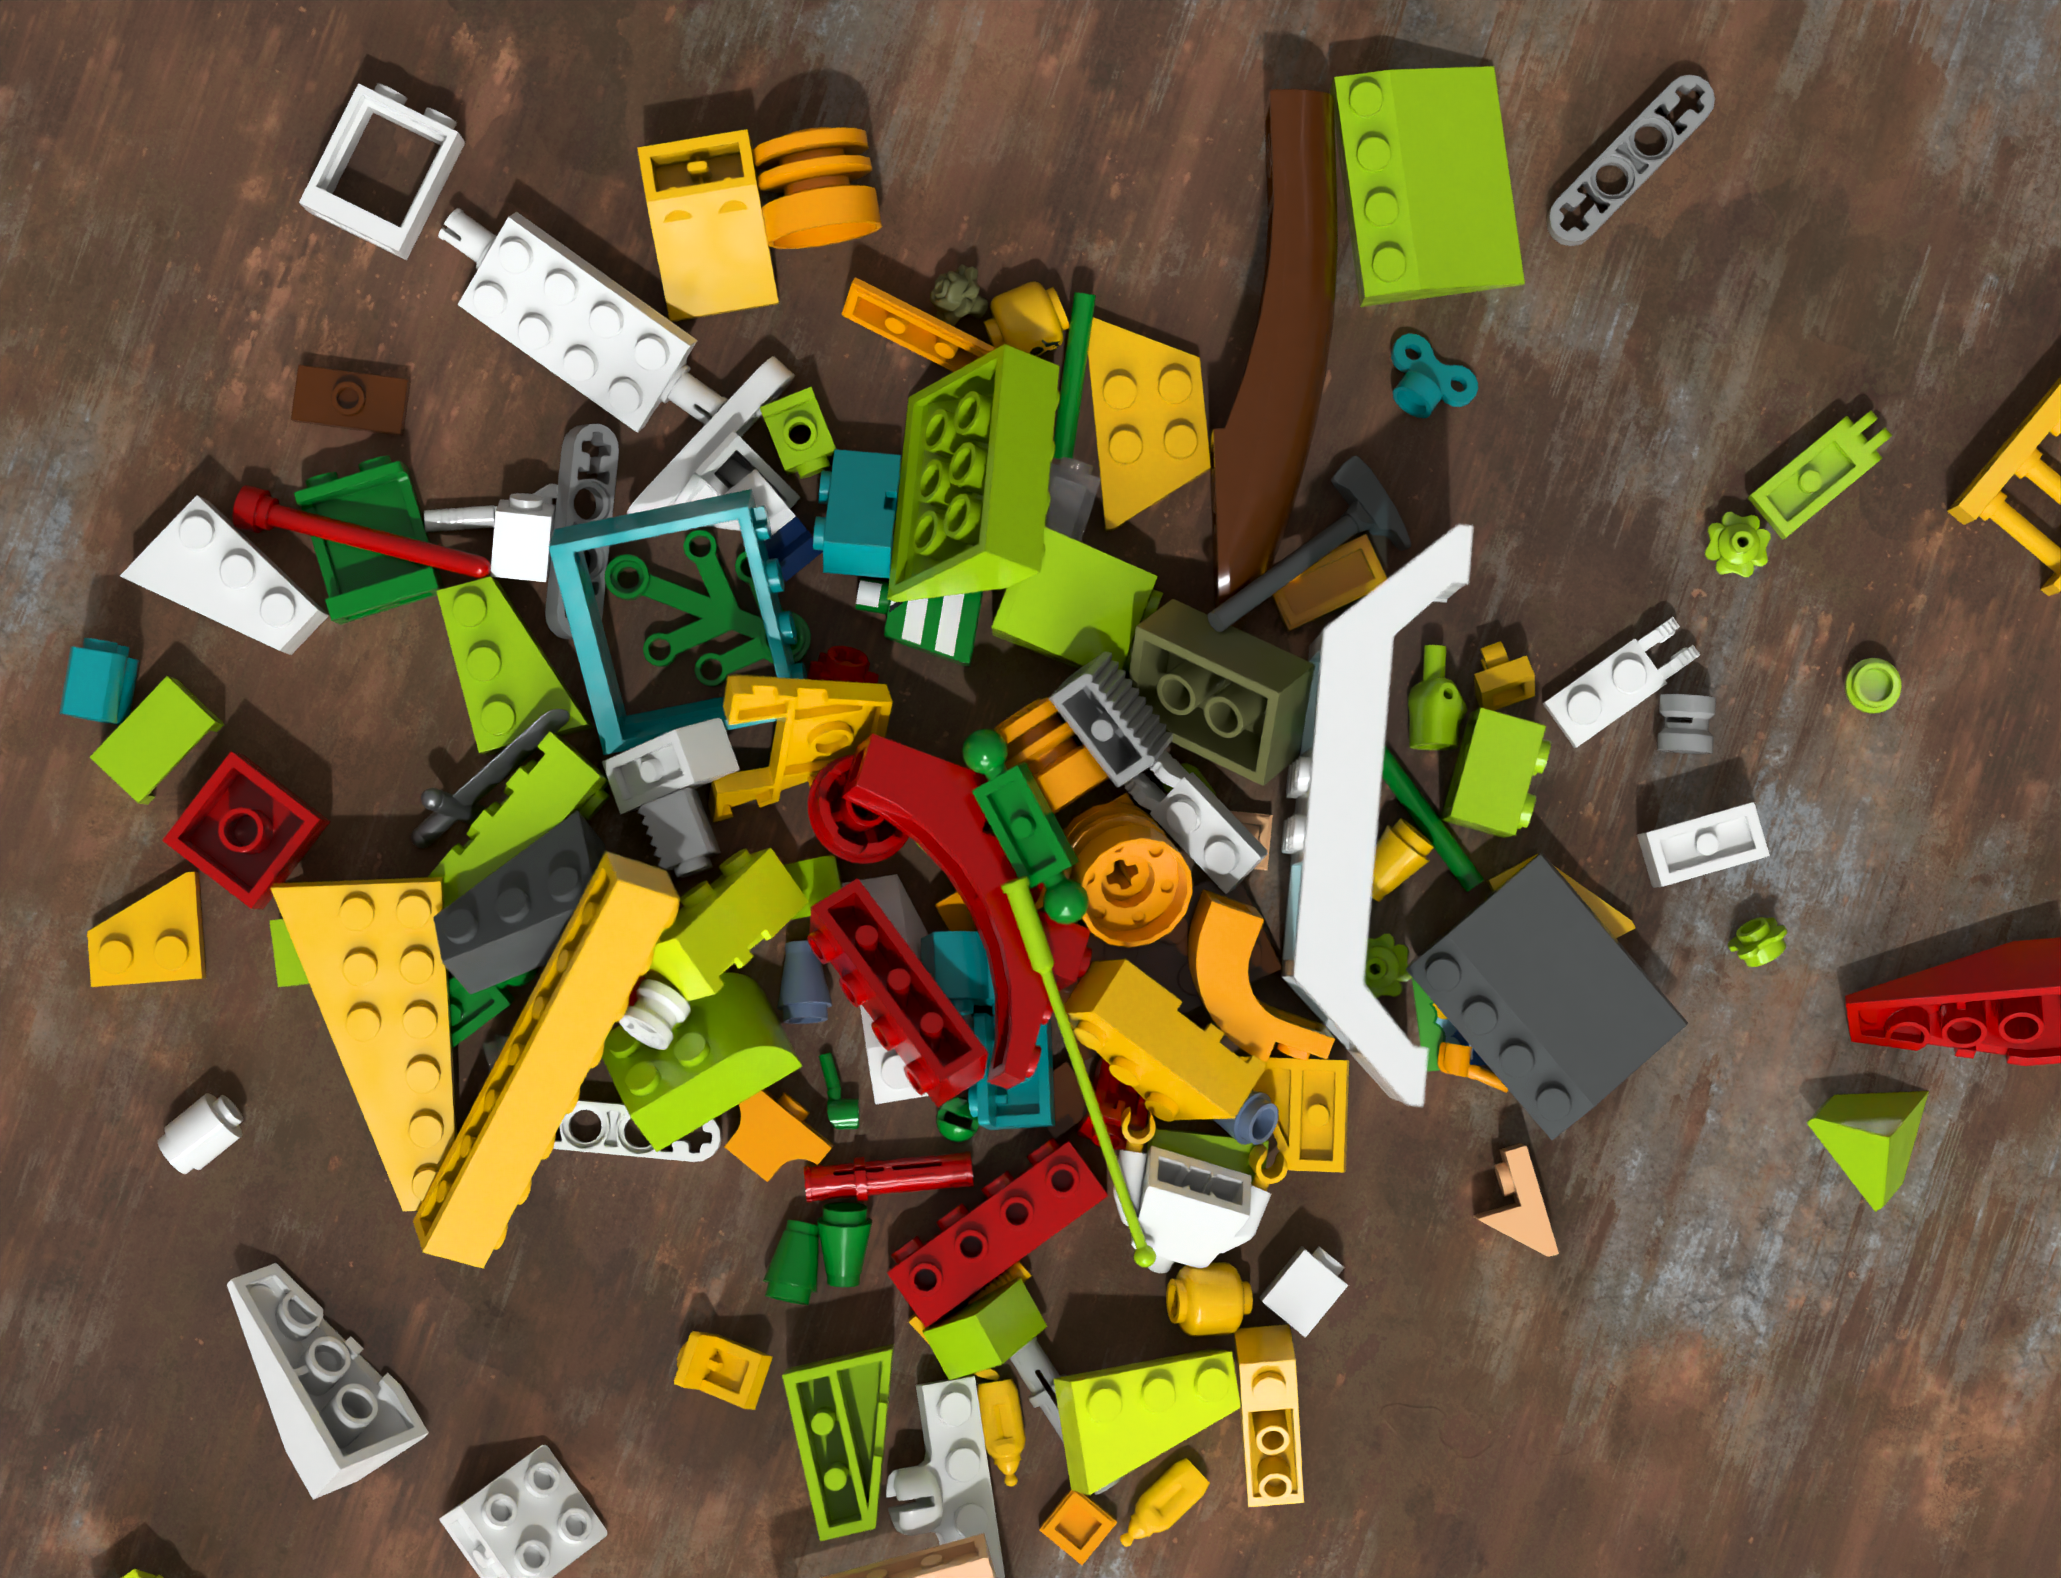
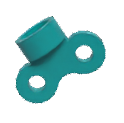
(1428, 379)

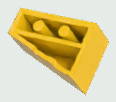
(1156, 1048)

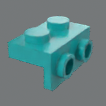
(1022, 1105)

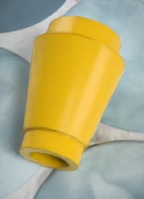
(1397, 857)

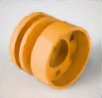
(816, 176)
(1051, 753)
(1147, 886)

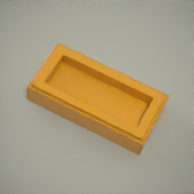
(1330, 583)

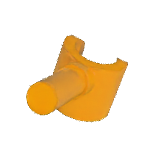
(1455, 1060)

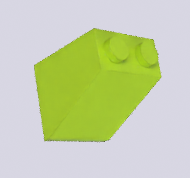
(1077, 605)

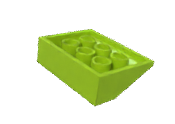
(1426, 183)
(975, 478)

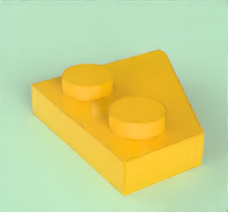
(1310, 1110)

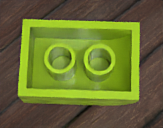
(714, 1062)

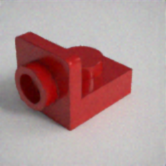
(1113, 1099)

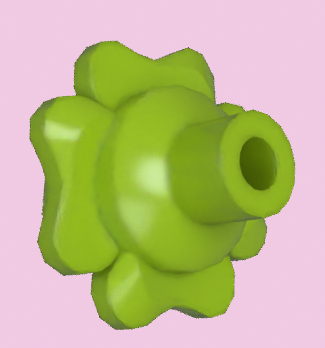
(1737, 544)
(1385, 966)

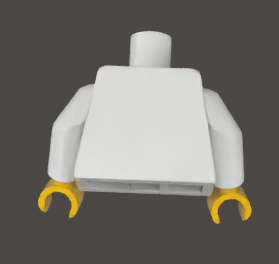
(1189, 1205)

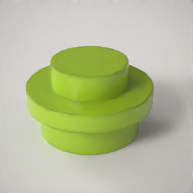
(1873, 685)

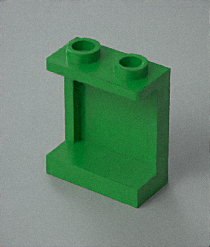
(360, 579)

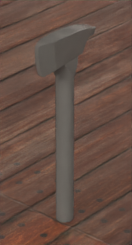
(1367, 510)

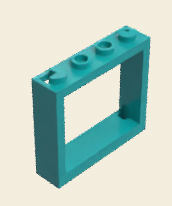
(614, 727)

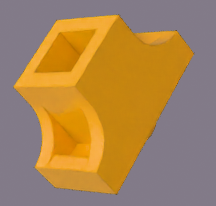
(775, 1133)

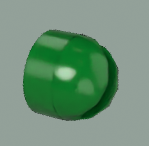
(953, 1132)

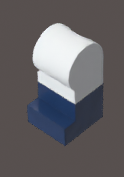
(789, 537)

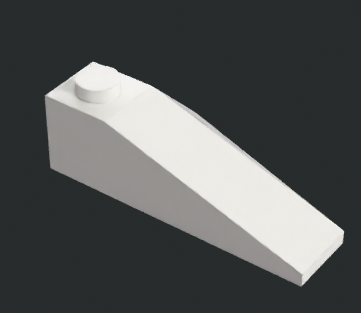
(324, 1396)

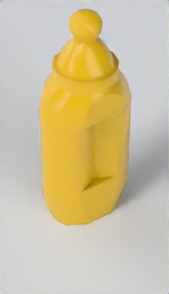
(1002, 1425)
(1166, 1501)

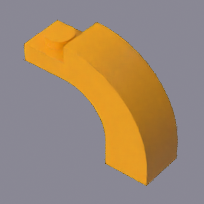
(1219, 958)

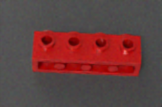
(897, 993)
(996, 1232)

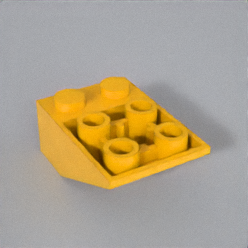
(708, 225)

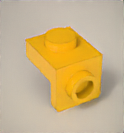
(722, 1368)

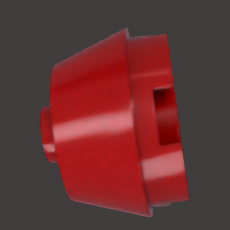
(844, 826)

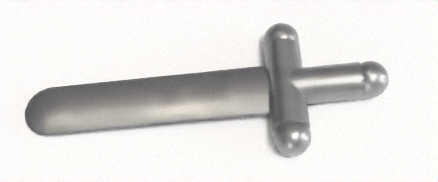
(464, 803)

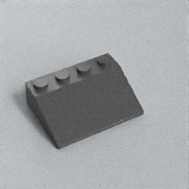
(1546, 996)

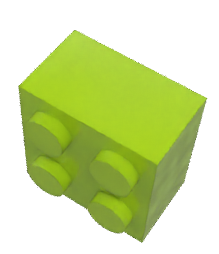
(1495, 773)

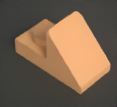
(1527, 1217)

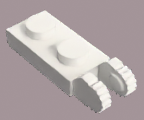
(1615, 685)
(1198, 822)

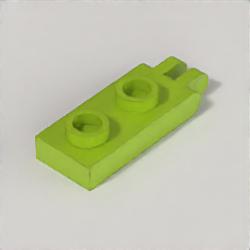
(1818, 474)

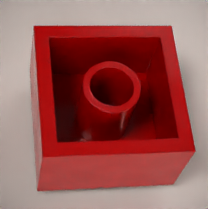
(246, 830)

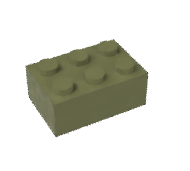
(1222, 691)

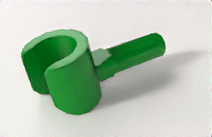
(841, 1112)

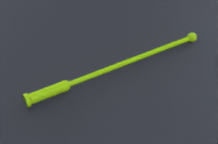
(1042, 962)

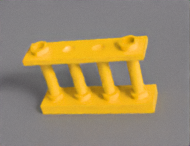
(2022, 458)

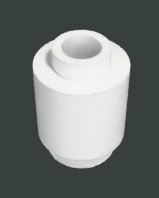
(201, 1133)

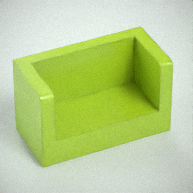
(155, 739)

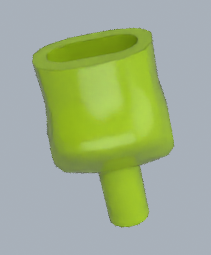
(1435, 705)

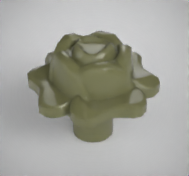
(958, 295)

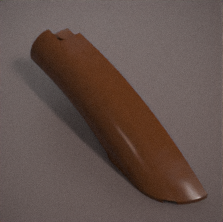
(1275, 413)

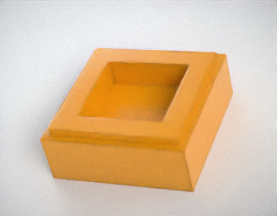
(1078, 1525)

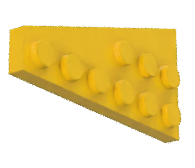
(388, 1011)

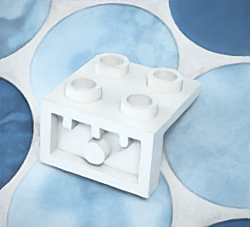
(525, 1521)

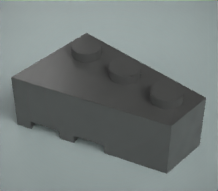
(520, 909)

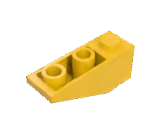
(1269, 1415)

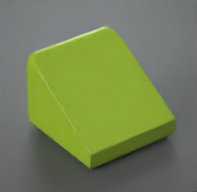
(816, 880)

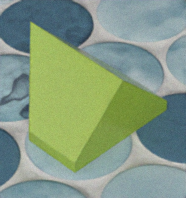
(1871, 1138)

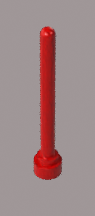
(257, 511)

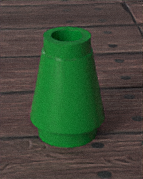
(844, 1241)
(794, 1264)

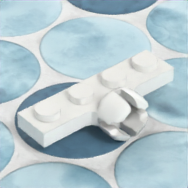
(954, 1478)

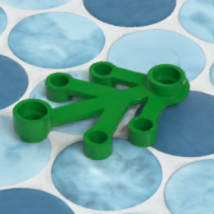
(717, 613)

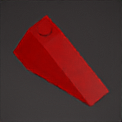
(1982, 1002)

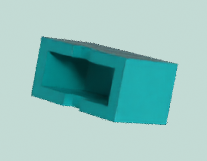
(859, 514)

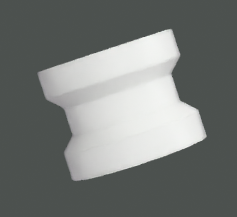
(655, 1014)

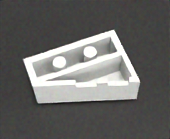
(227, 578)

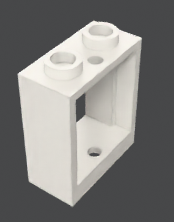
(389, 104)

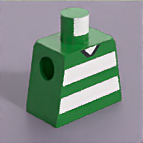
(931, 625)

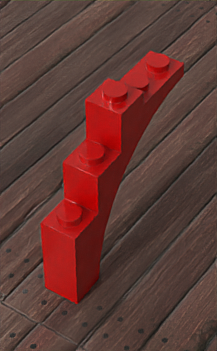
(938, 811)

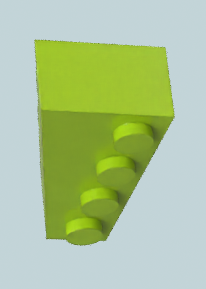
(536, 802)

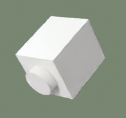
(522, 538)
(1305, 1289)

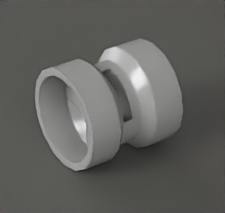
(1686, 737)

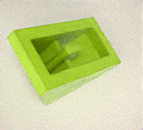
(985, 1331)

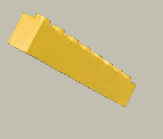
(546, 1060)

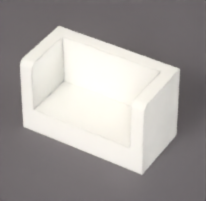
(670, 763)
(1703, 845)

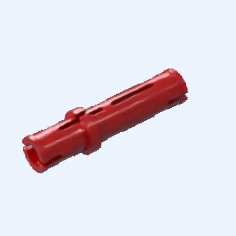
(888, 1176)

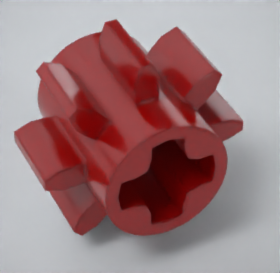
(842, 665)

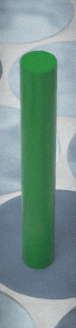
(1073, 374)
(1429, 822)

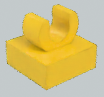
(1503, 680)

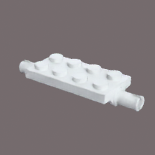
(578, 321)

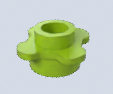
(1759, 941)

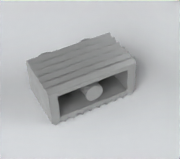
(1111, 719)
(680, 832)

